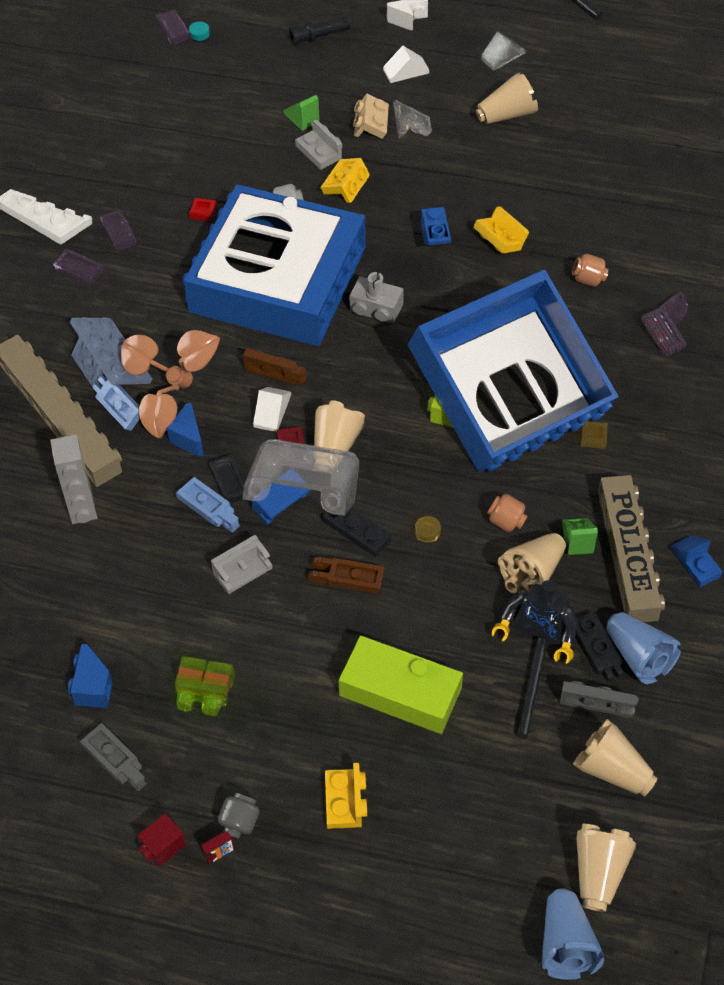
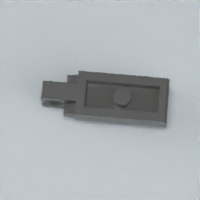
(113, 756)

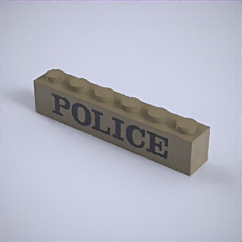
(629, 548)

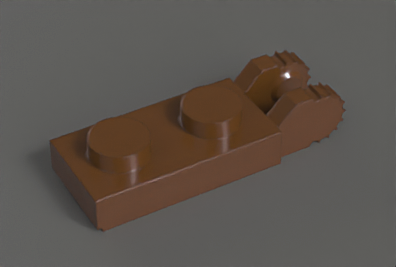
(347, 574)

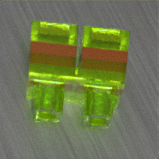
(203, 684)

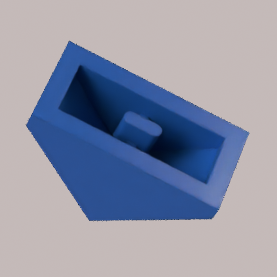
(184, 431)

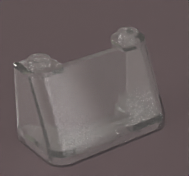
(306, 467)

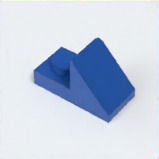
(695, 559)

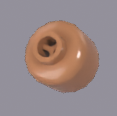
(590, 270)
(507, 513)

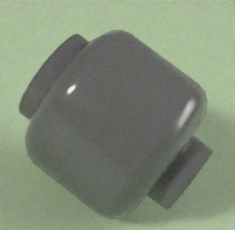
(238, 815)

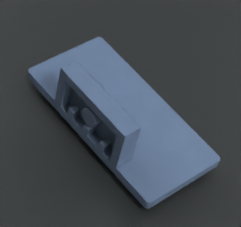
(100, 352)

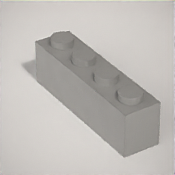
(73, 479)

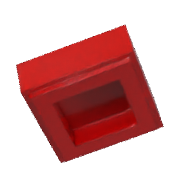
(203, 209)

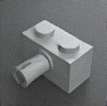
(376, 299)

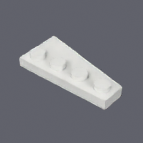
(43, 216)

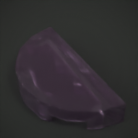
(676, 307)

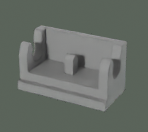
(241, 564)

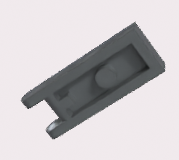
(598, 699)

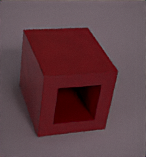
(161, 841)

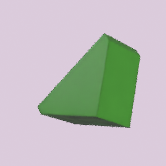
(304, 112)
(579, 535)

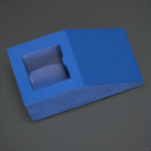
(434, 226)
(91, 680)

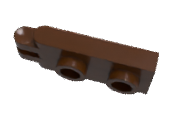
(273, 367)

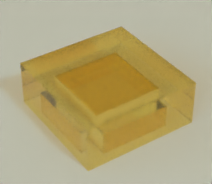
(594, 435)

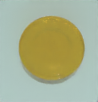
(427, 529)

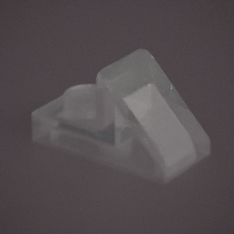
(409, 118)

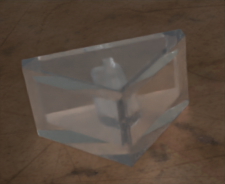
(501, 51)

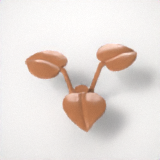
(137, 355)

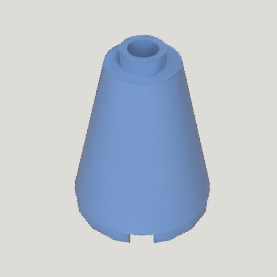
(643, 646)
(569, 938)

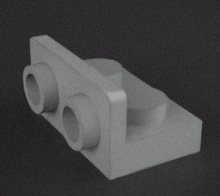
(320, 145)

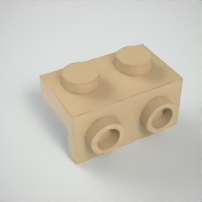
(371, 116)

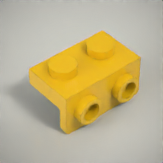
(502, 231)

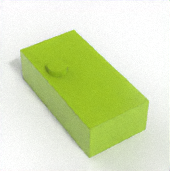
(400, 684)

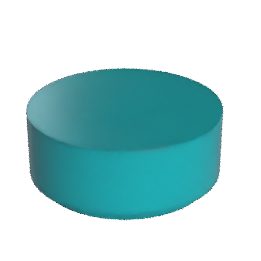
(199, 31)

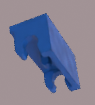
(278, 500)

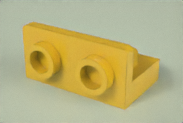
(346, 178)
(344, 799)

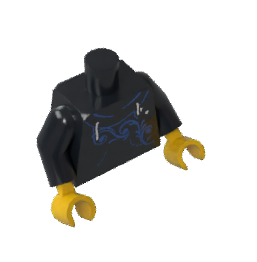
(542, 614)

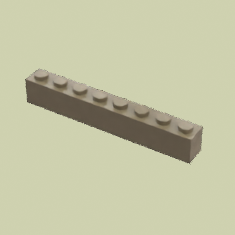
(57, 409)

